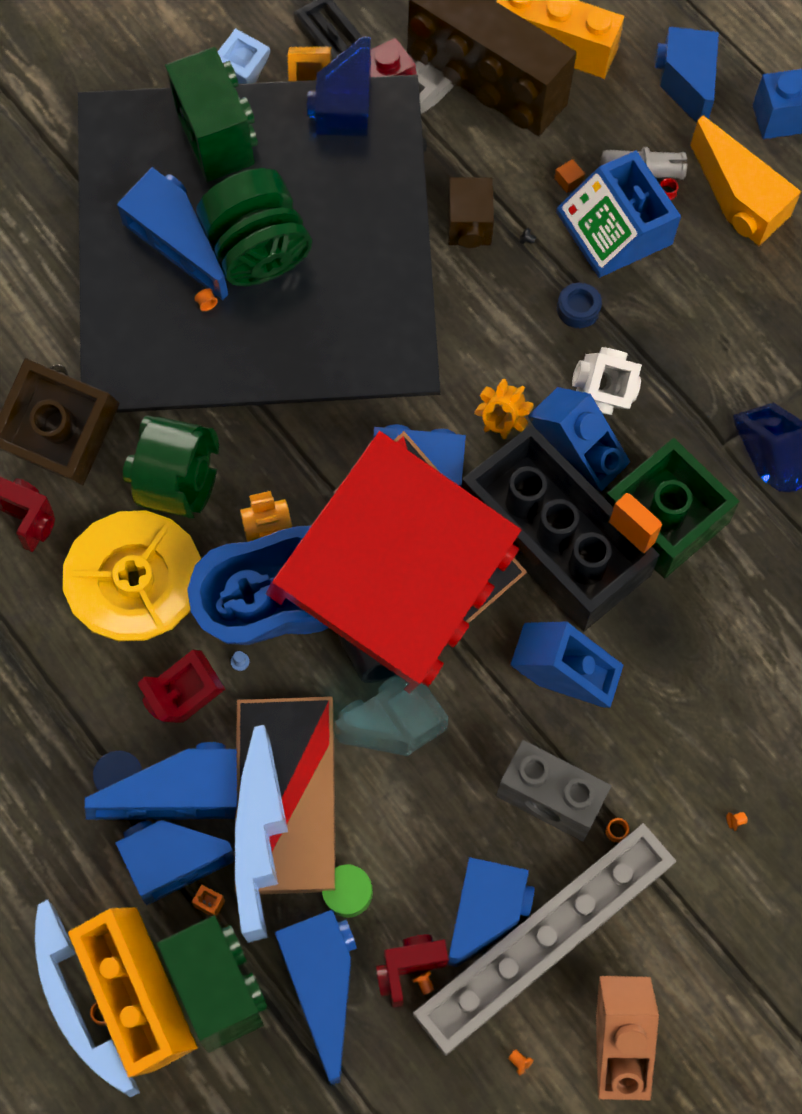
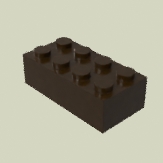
(494, 57)

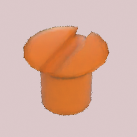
(736, 820)

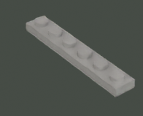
(543, 939)

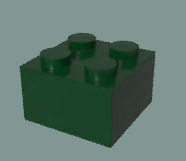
(212, 113)
(683, 498)
(209, 982)

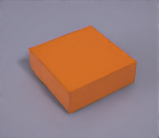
(635, 522)

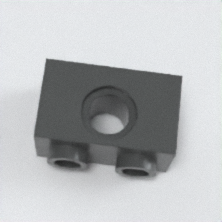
(553, 790)

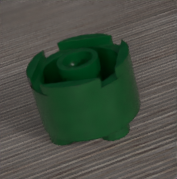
(172, 466)

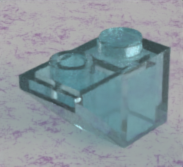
(392, 719)

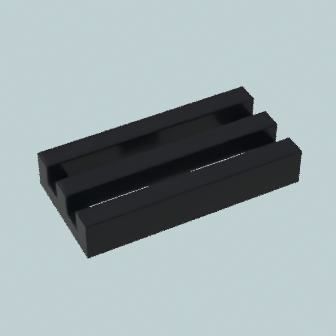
(315, 36)

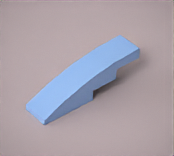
(258, 817)

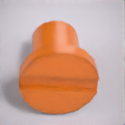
(424, 982)
(520, 1061)

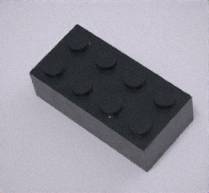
(563, 525)

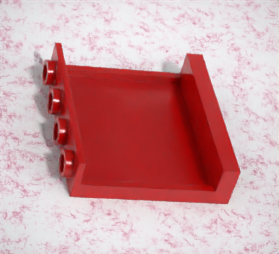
(398, 561)

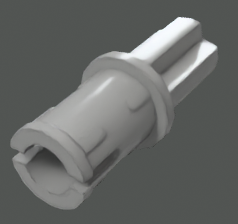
(660, 163)

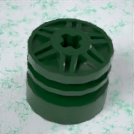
(253, 226)

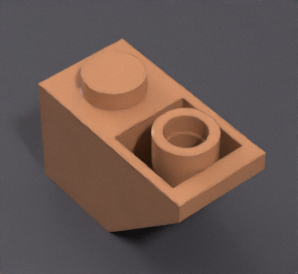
(625, 1037)

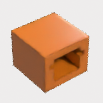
(569, 176)
(208, 901)

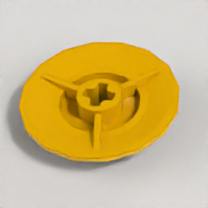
(100, 568)

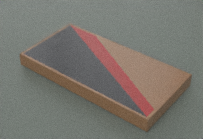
(305, 768)

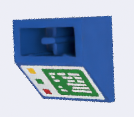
(619, 215)

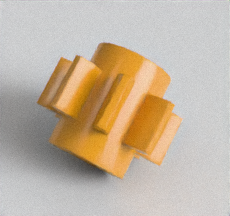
(512, 402)
(264, 516)

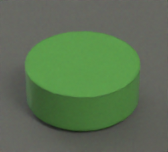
(351, 893)

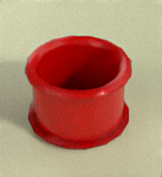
(671, 183)

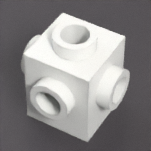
(621, 375)

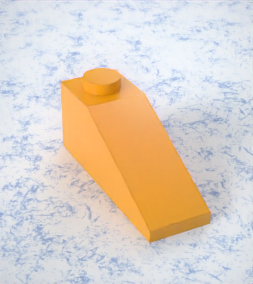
(746, 188)

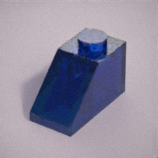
(343, 93)
(773, 445)

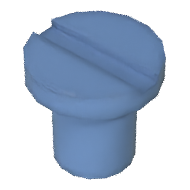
(239, 661)

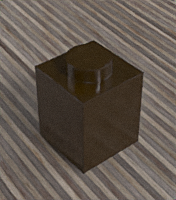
(470, 211)

